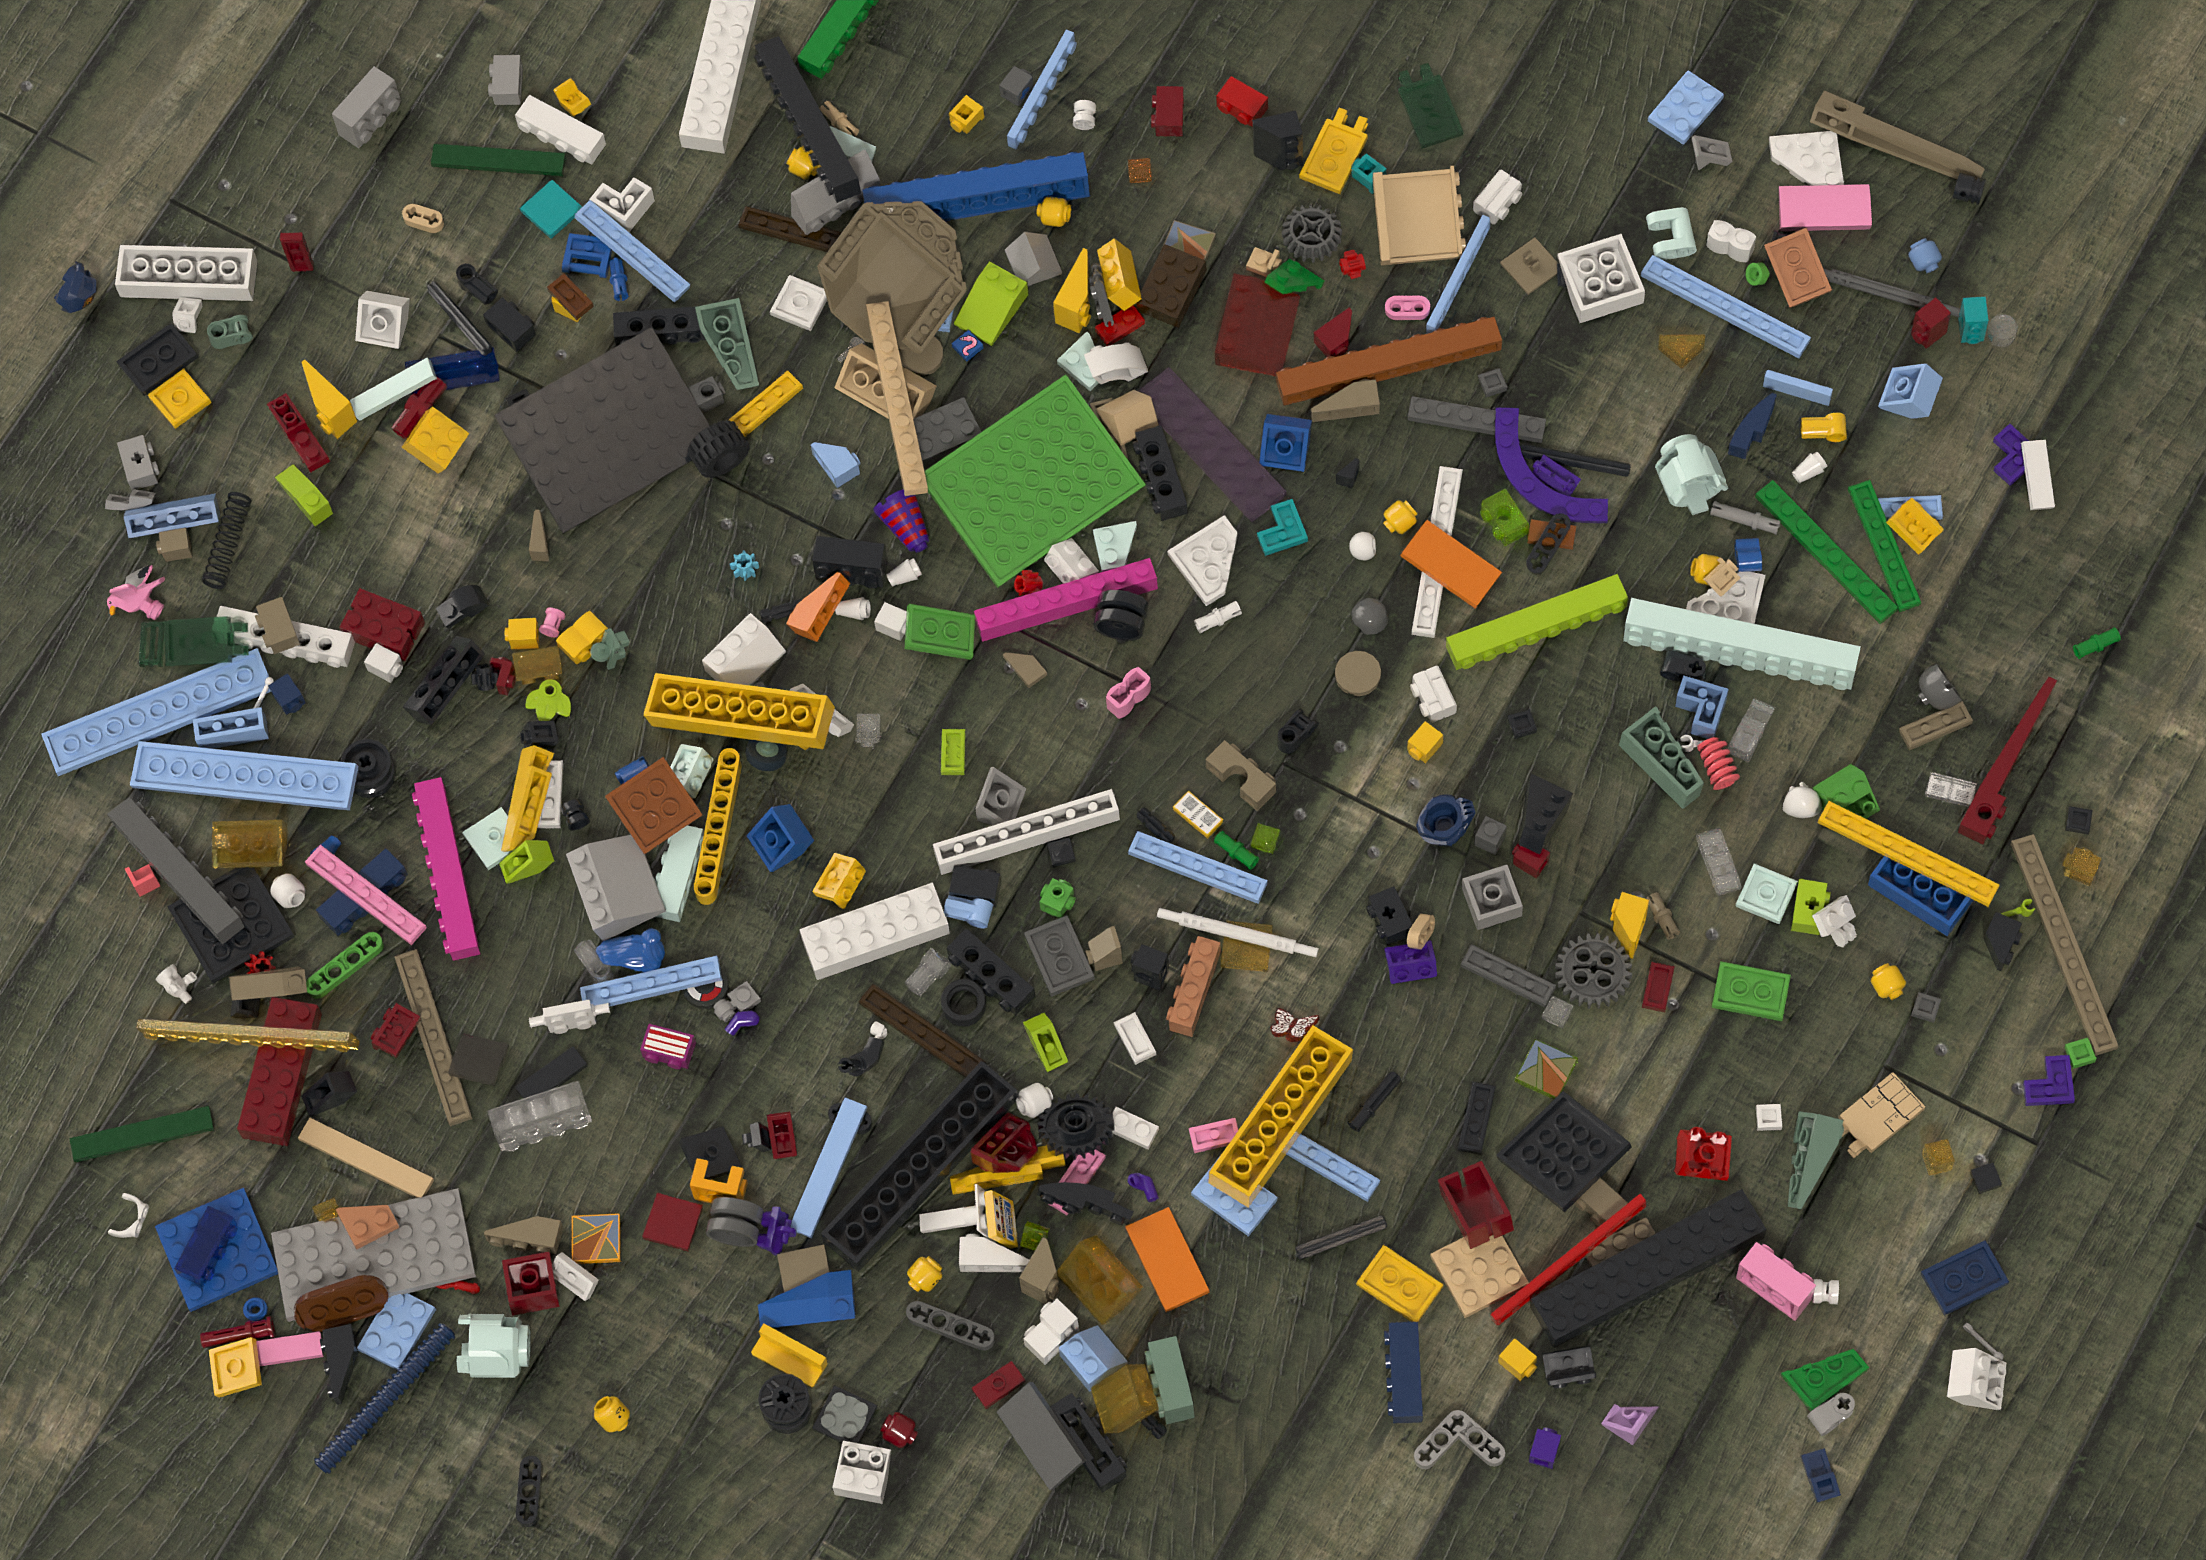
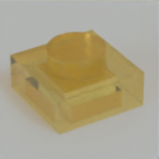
(326, 1210)

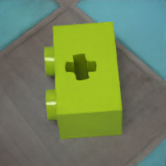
(1808, 894)

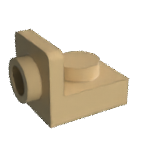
(1263, 261)
(1722, 577)

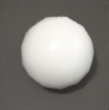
(1363, 546)

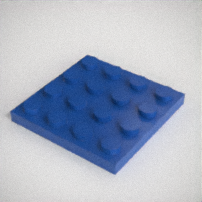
(246, 1255)

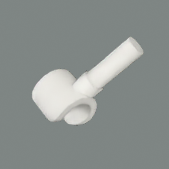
(1693, 743)

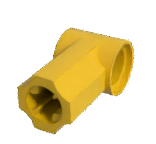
(1829, 427)

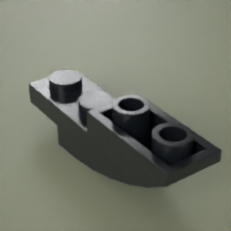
(1077, 1195)

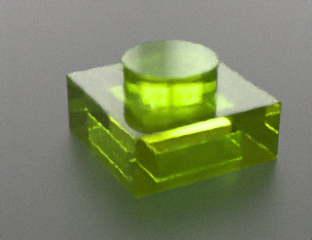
(1265, 838)
(1033, 1235)

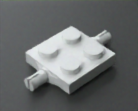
(569, 1016)

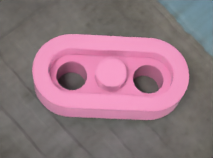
(1407, 307)

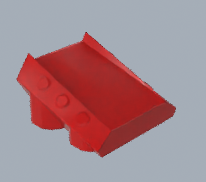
(1703, 1154)

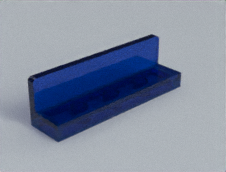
(463, 369)

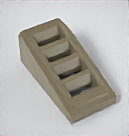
(538, 544)

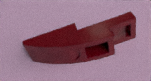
(298, 433)

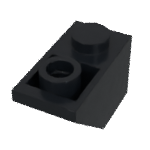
(2000, 938)

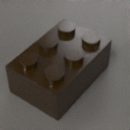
(1171, 285)

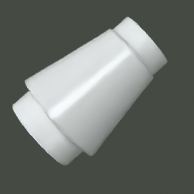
(1809, 467)
(904, 572)
(854, 608)

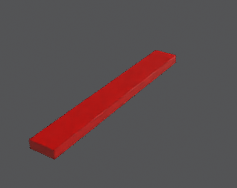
(1568, 1260)

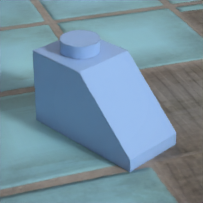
(836, 462)

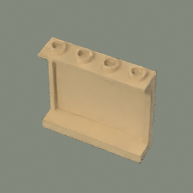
(1418, 216)

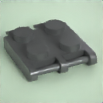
(1099, 295)

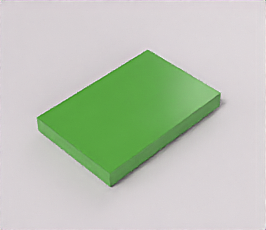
(939, 631)
(1751, 991)

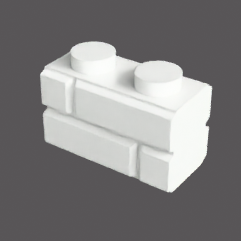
(1498, 196)
(1433, 694)

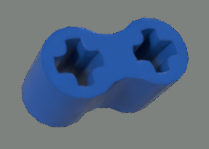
(1748, 555)

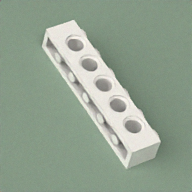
(336, 656)

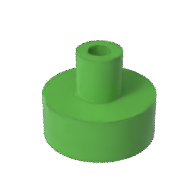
(1757, 273)

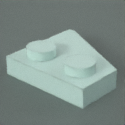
(1075, 364)
(1114, 544)

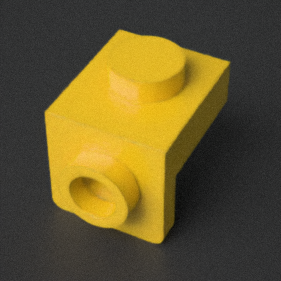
(571, 98)

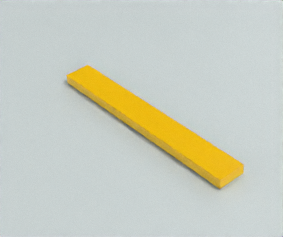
(1908, 853)

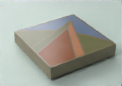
(1190, 239)

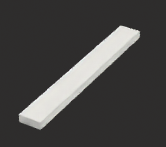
(1443, 517)

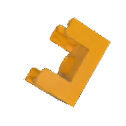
(708, 1190)

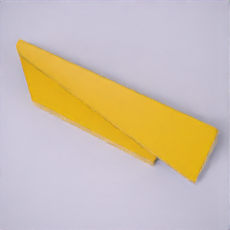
(1032, 1171)

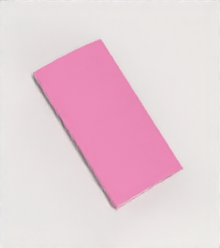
(1825, 207)

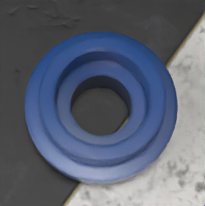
(250, 1304)

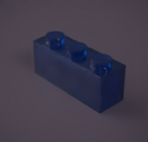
(206, 1246)

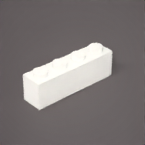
(560, 130)

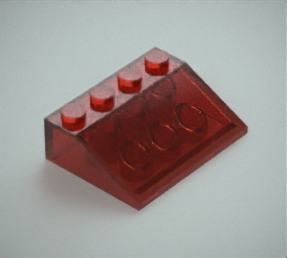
(1256, 326)

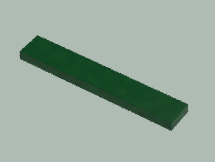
(498, 159)
(141, 1134)

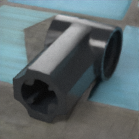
(476, 285)

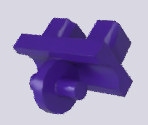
(778, 1231)

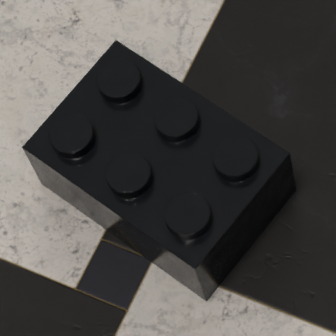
(856, 560)

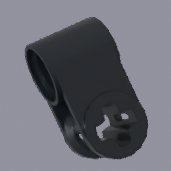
(1679, 665)
(1298, 728)

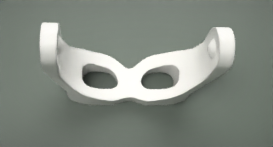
(135, 1228)

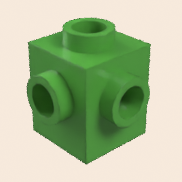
(1057, 898)

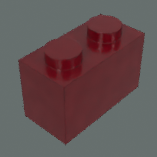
(1169, 111)
(1930, 323)

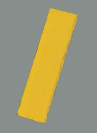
(767, 403)

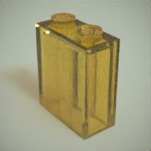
(1124, 1398)

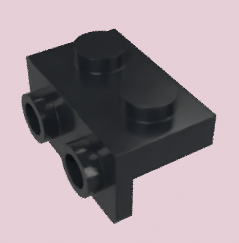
(1568, 1366)

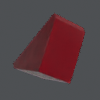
(782, 1135)

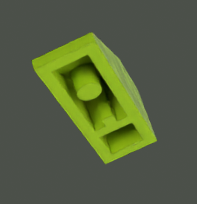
(304, 495)

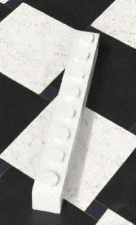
(1027, 831)

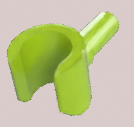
(2021, 910)

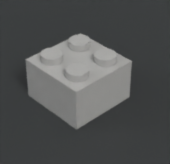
(1492, 897)

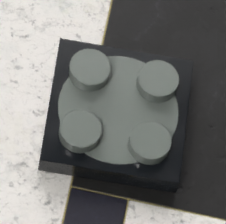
(845, 1416)

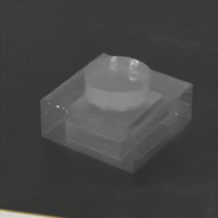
(1557, 1012)

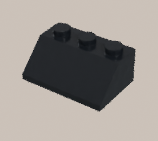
(1279, 140)

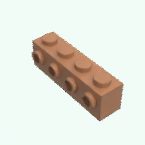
(1194, 987)

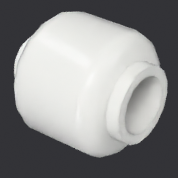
(288, 891)
(1034, 1100)

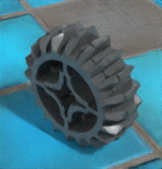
(1308, 243)

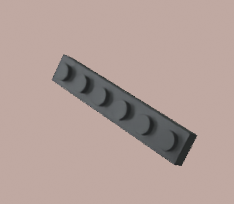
(1470, 418)

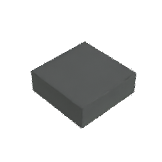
(1492, 382)
(1926, 1007)

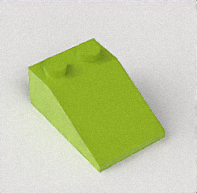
(991, 303)

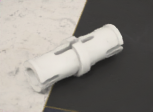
(1217, 617)

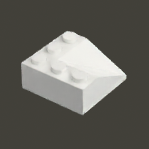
(1601, 278)

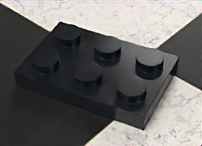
(157, 359)

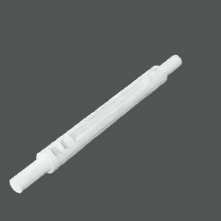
(1237, 932)

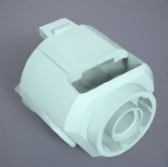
(1690, 473)
(495, 1346)

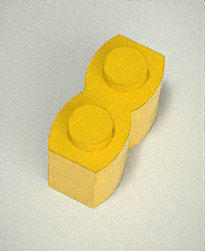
(580, 637)

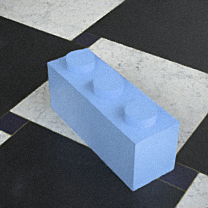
(231, 728)

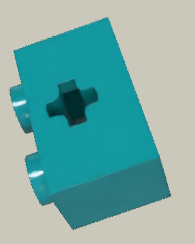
(1973, 320)

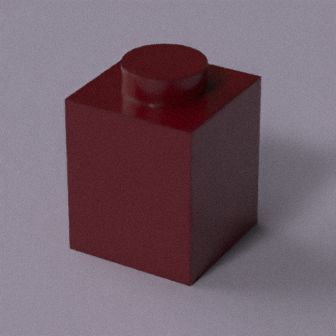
(1530, 861)

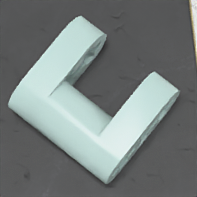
(1679, 222)

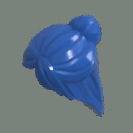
(636, 952)

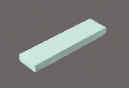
(393, 389)

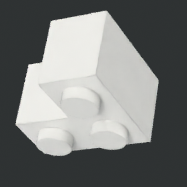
(624, 207)
(1055, 1329)

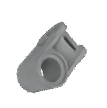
(1829, 1416)

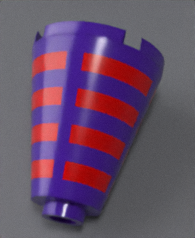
(904, 520)

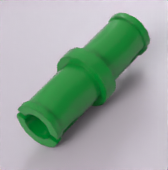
(2096, 643)
(1236, 850)

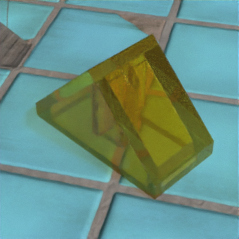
(1681, 348)

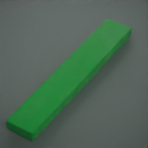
(1884, 546)

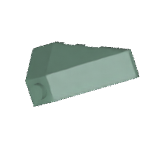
(727, 335)
(1816, 1141)

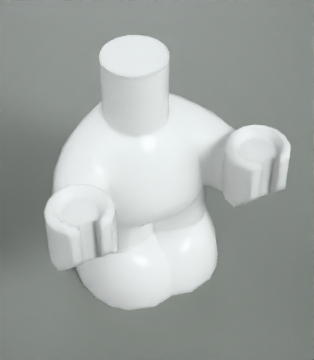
(175, 984)

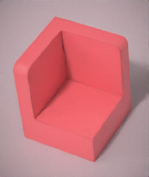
(143, 880)

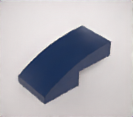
(1820, 1475)

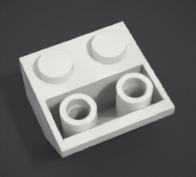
(1976, 1379)
(862, 1472)

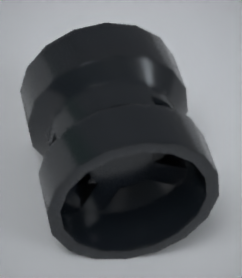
(575, 815)

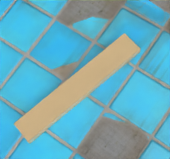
(365, 1159)

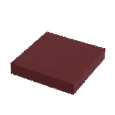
(672, 1222)

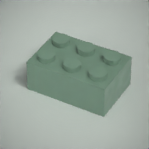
(1169, 1380)

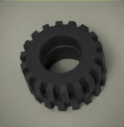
(718, 449)

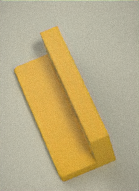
(789, 1355)

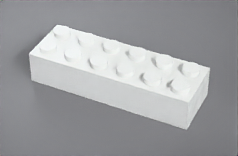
(186, 272)
(874, 931)

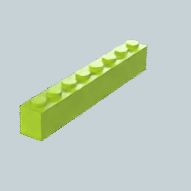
(1537, 622)

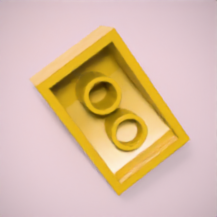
(1072, 301)
(332, 407)

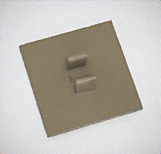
(1530, 266)

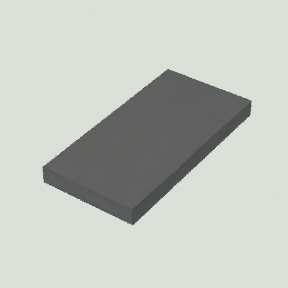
(1041, 1436)

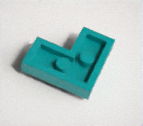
(1288, 531)

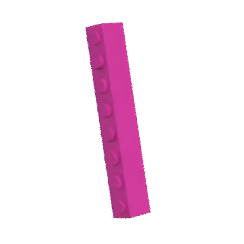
(1062, 600)
(446, 868)

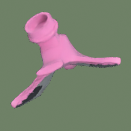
(135, 594)

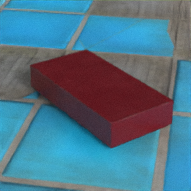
(1658, 987)

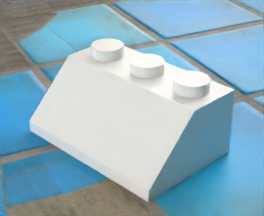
(744, 653)

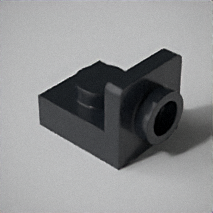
(539, 734)

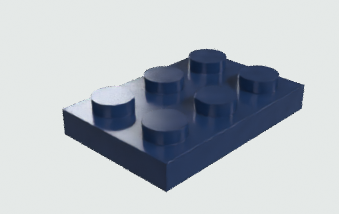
(1964, 1277)

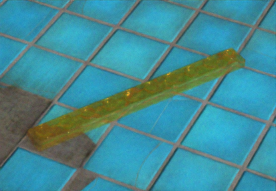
(248, 1034)

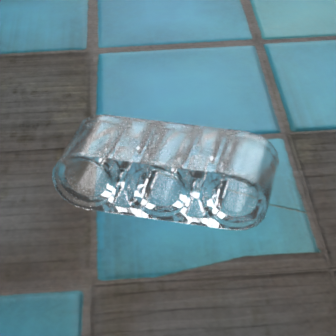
(1718, 861)

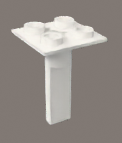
(958, 1217)

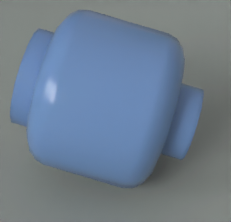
(1925, 255)

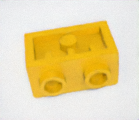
(839, 880)

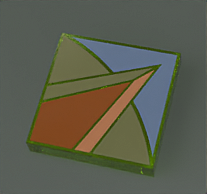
(1546, 1069)

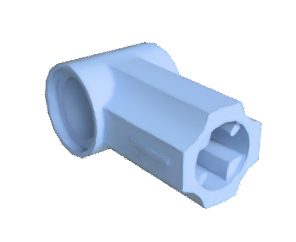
(974, 912)

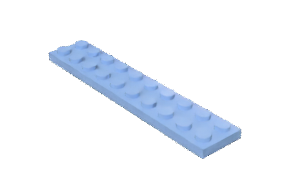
(155, 712)
(244, 775)

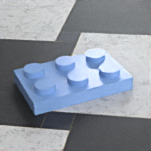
(1685, 107)
(1231, 1210)
(396, 1329)

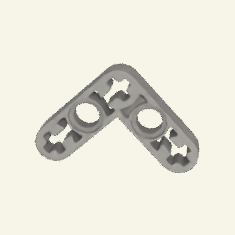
(1461, 1433)

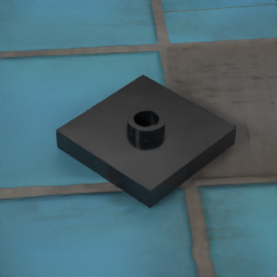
(713, 1147)

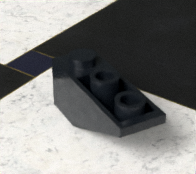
(341, 1357)

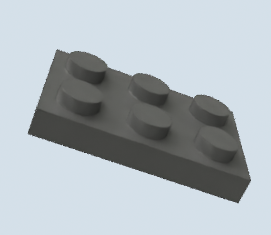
(1059, 956)

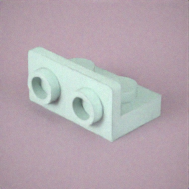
(691, 767)

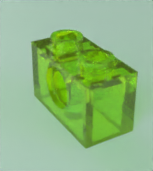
(1503, 505)

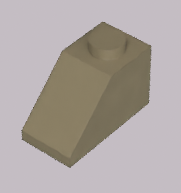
(1104, 950)

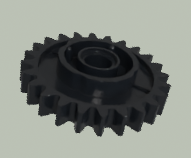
(1076, 1126)

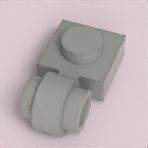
(741, 998)

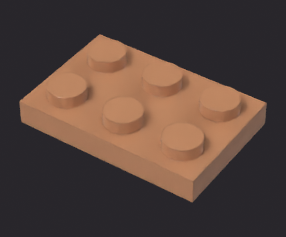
(1798, 268)

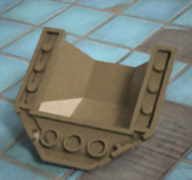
(897, 257)

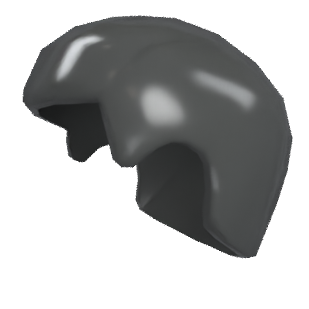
(1370, 616)

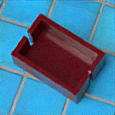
(382, 622)
(1477, 1206)

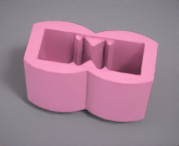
(1132, 690)

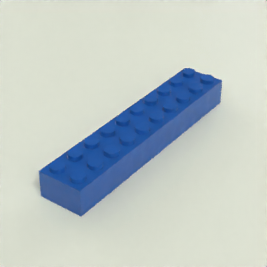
(991, 188)

